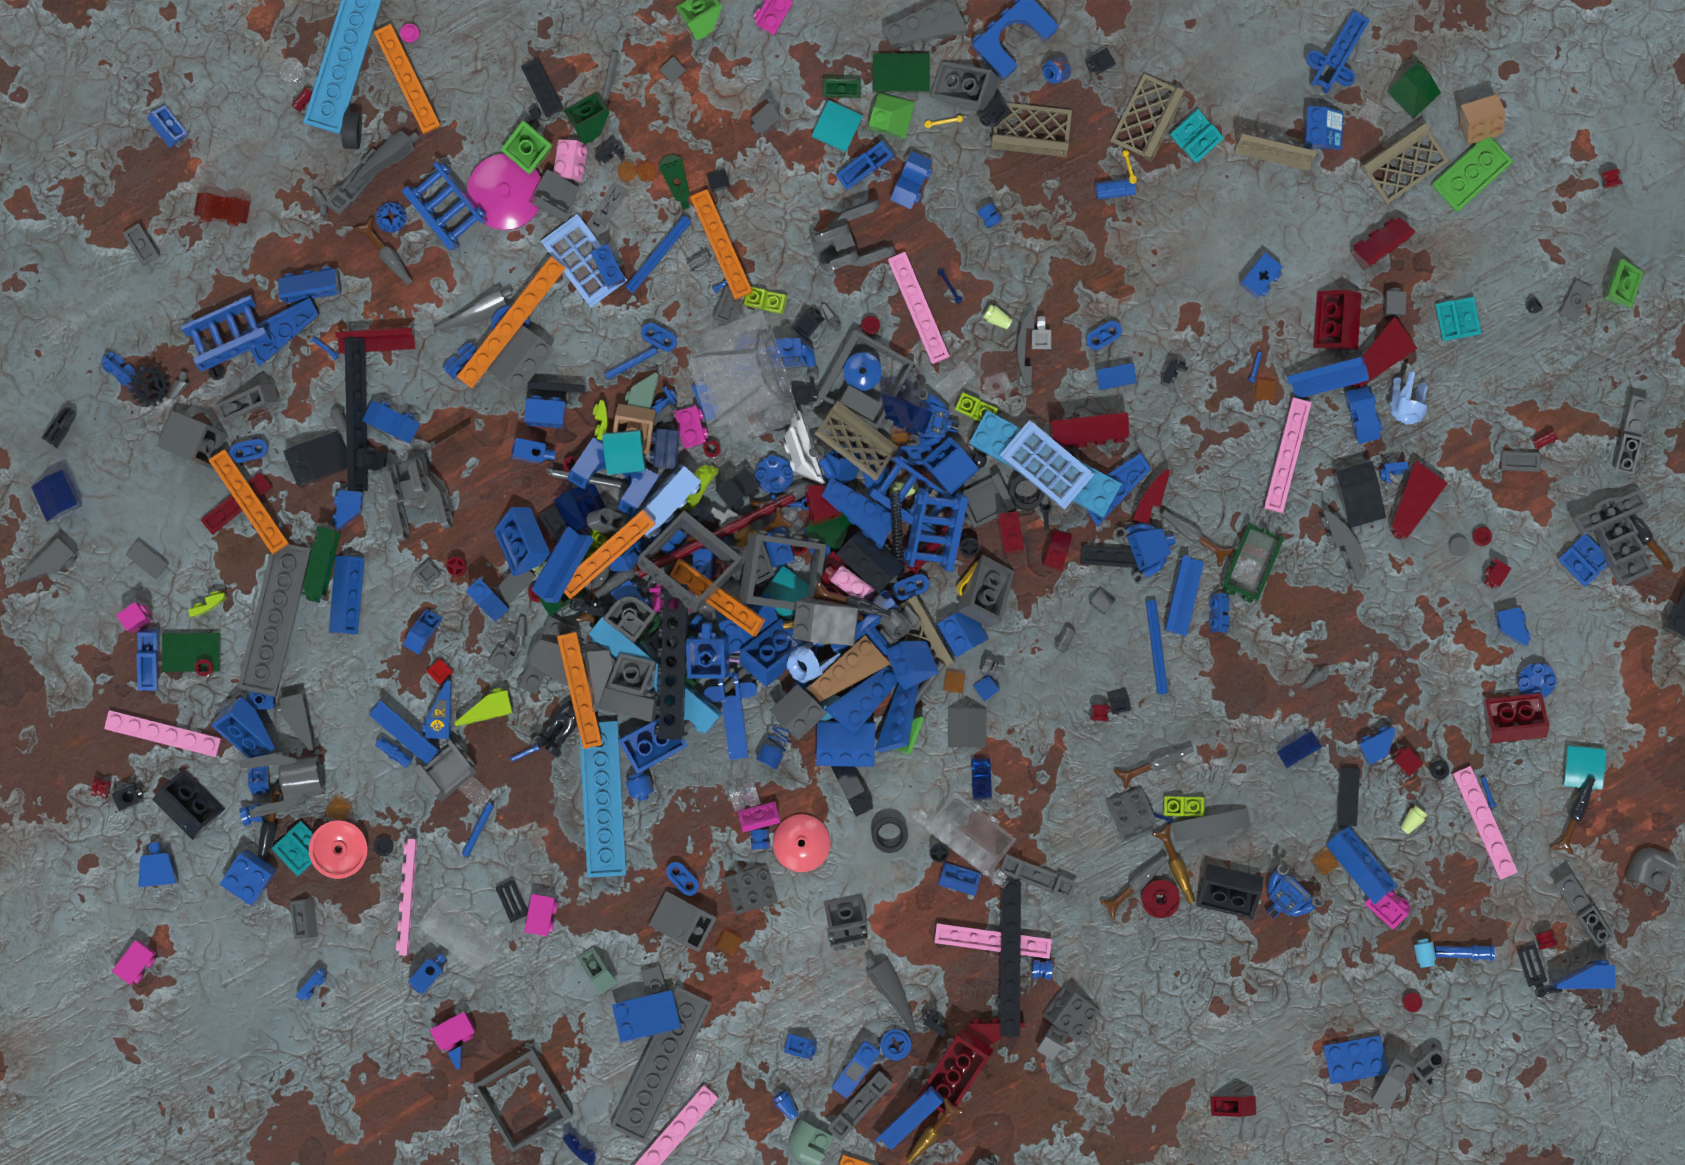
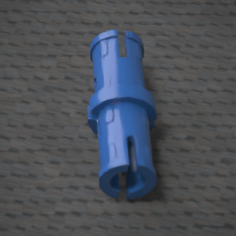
(394, 752)

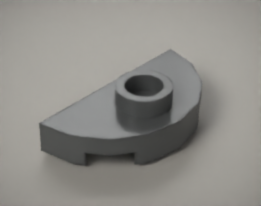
(665, 415)

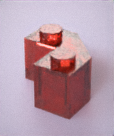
(222, 209)

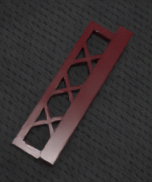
(381, 340)

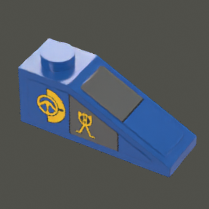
(439, 718)
(856, 1069)

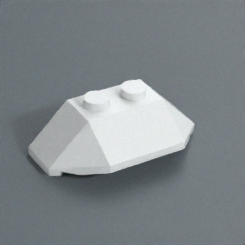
(797, 445)

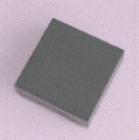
(672, 70)
(427, 573)

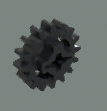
(144, 392)

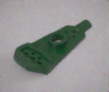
(673, 173)

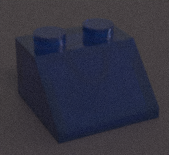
(906, 414)
(56, 495)
(577, 504)

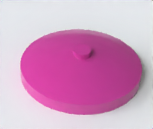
(503, 192)

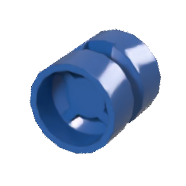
(676, 539)

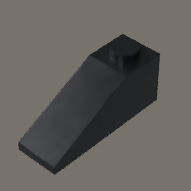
(852, 789)

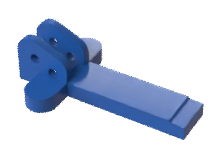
(1339, 54)
(733, 713)

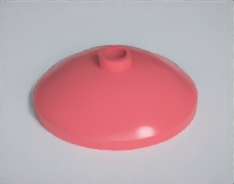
(816, 843)
(323, 851)

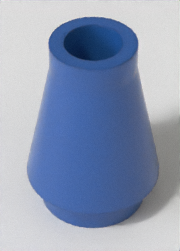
(784, 1103)

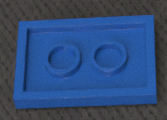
(1355, 1059)

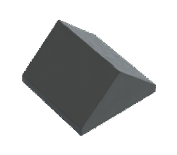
(632, 675)
(966, 727)
(845, 913)

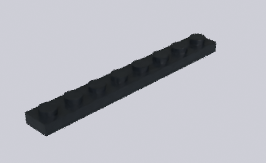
(355, 411)
(1010, 960)

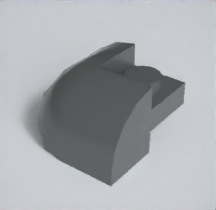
(630, 617)
(1651, 868)

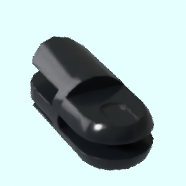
(59, 427)

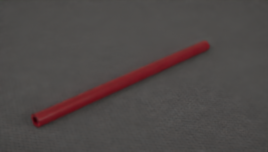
(722, 532)

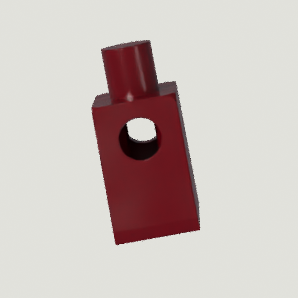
(819, 508)

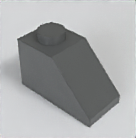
(765, 120)

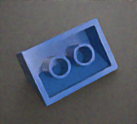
(309, 285)
(521, 540)
(646, 748)
(842, 748)

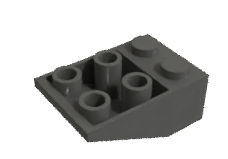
(682, 921)

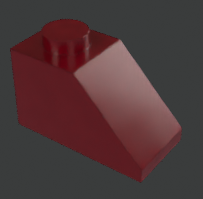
(1057, 551)
(1233, 1105)

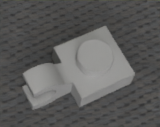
(1041, 338)
(726, 518)

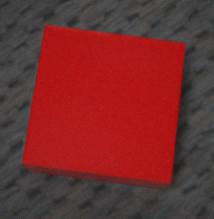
(439, 671)

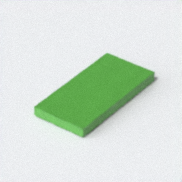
(1472, 173)

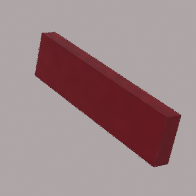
(230, 509)

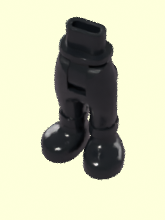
(564, 715)

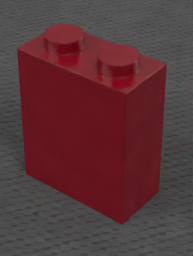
(1010, 533)

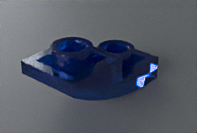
(1299, 749)
(981, 779)
(584, 1154)

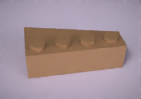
(851, 667)

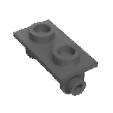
(855, 937)

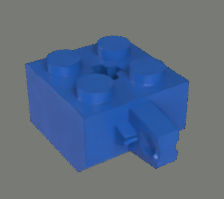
(715, 646)

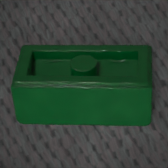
(842, 86)

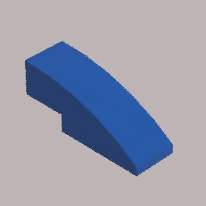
(866, 165)
(148, 659)

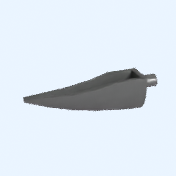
(390, 152)
(479, 312)
(887, 983)

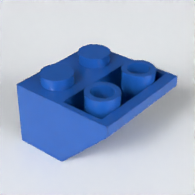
(950, 465)

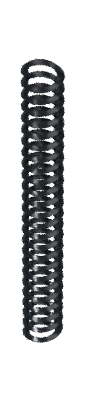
(896, 528)

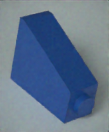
(487, 600)

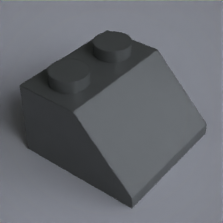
(797, 712)

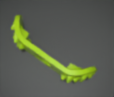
(705, 475)

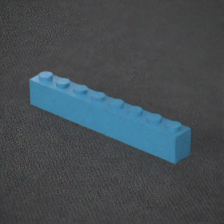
(697, 707)

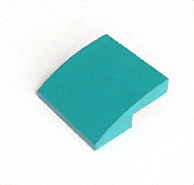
(837, 126)
(1196, 136)
(1458, 319)
(623, 452)
(787, 587)
(1582, 763)
(294, 849)

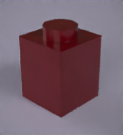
(1406, 761)

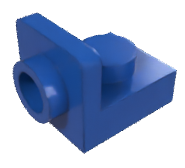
(661, 403)
(1395, 468)
(259, 780)
(800, 1046)

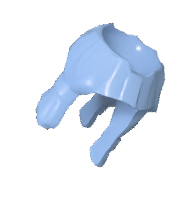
(1402, 407)
(805, 655)

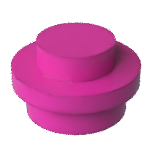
(409, 33)

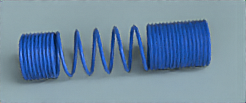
(768, 754)

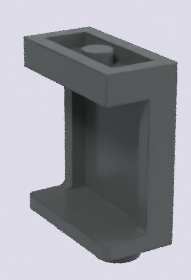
(987, 502)
(447, 771)

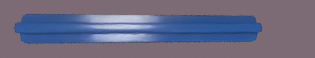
(658, 254)
(1156, 644)

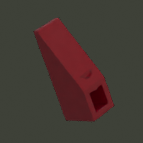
(986, 1032)

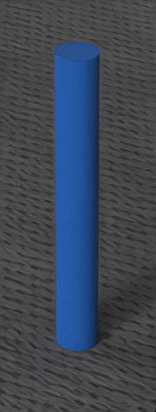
(630, 363)
(477, 830)

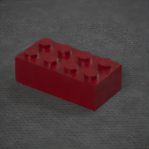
(958, 1068)

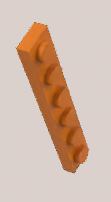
(407, 79)
(721, 244)
(248, 502)
(609, 552)
(721, 600)
(579, 690)

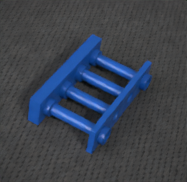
(426, 209)
(226, 351)
(907, 516)
(950, 541)

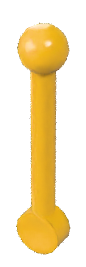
(928, 124)
(1132, 179)

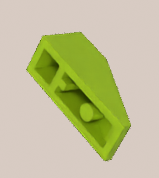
(490, 707)

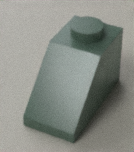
(643, 393)
(597, 970)

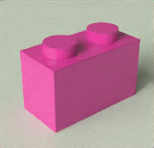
(135, 617)
(540, 915)
(134, 963)
(452, 1031)

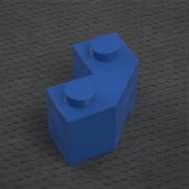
(911, 181)
(1363, 413)
(387, 420)

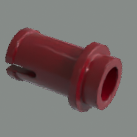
(302, 100)
(1545, 439)

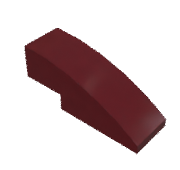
(1152, 498)

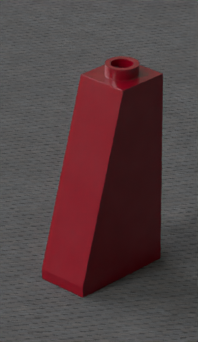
(1387, 350)
(1416, 498)

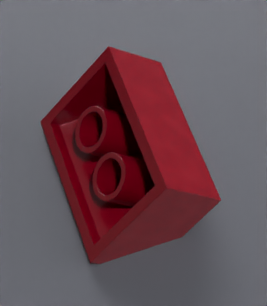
(1382, 242)
(1337, 320)
(1516, 718)

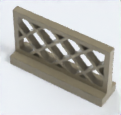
(1163, 124)
(1033, 144)
(1394, 150)
(1274, 152)
(862, 434)
(929, 629)

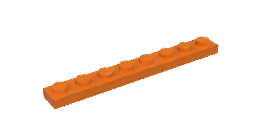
(510, 322)

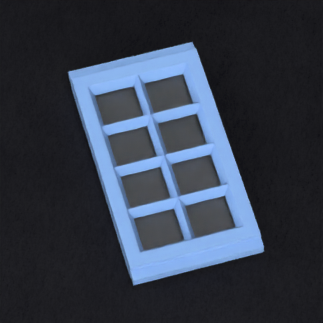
(572, 248)
(1046, 464)

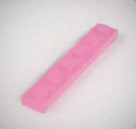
(918, 308)
(1287, 455)
(163, 733)
(1484, 823)
(406, 905)
(989, 940)
(679, 1128)

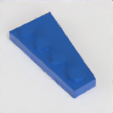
(283, 329)
(1129, 476)
(866, 514)
(859, 704)
(899, 720)

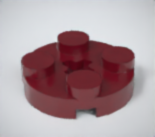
(1158, 888)

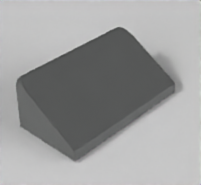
(513, 586)
(303, 918)

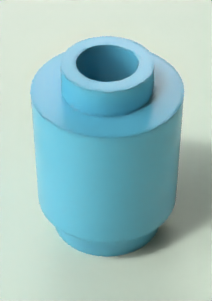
(1425, 953)

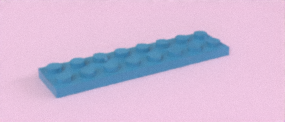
(342, 64)
(996, 434)
(603, 804)

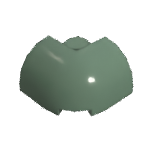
(809, 1143)

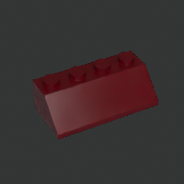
(1090, 430)

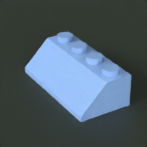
(669, 497)

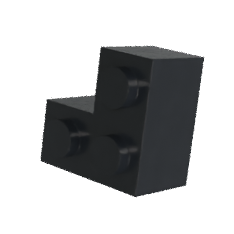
(738, 489)

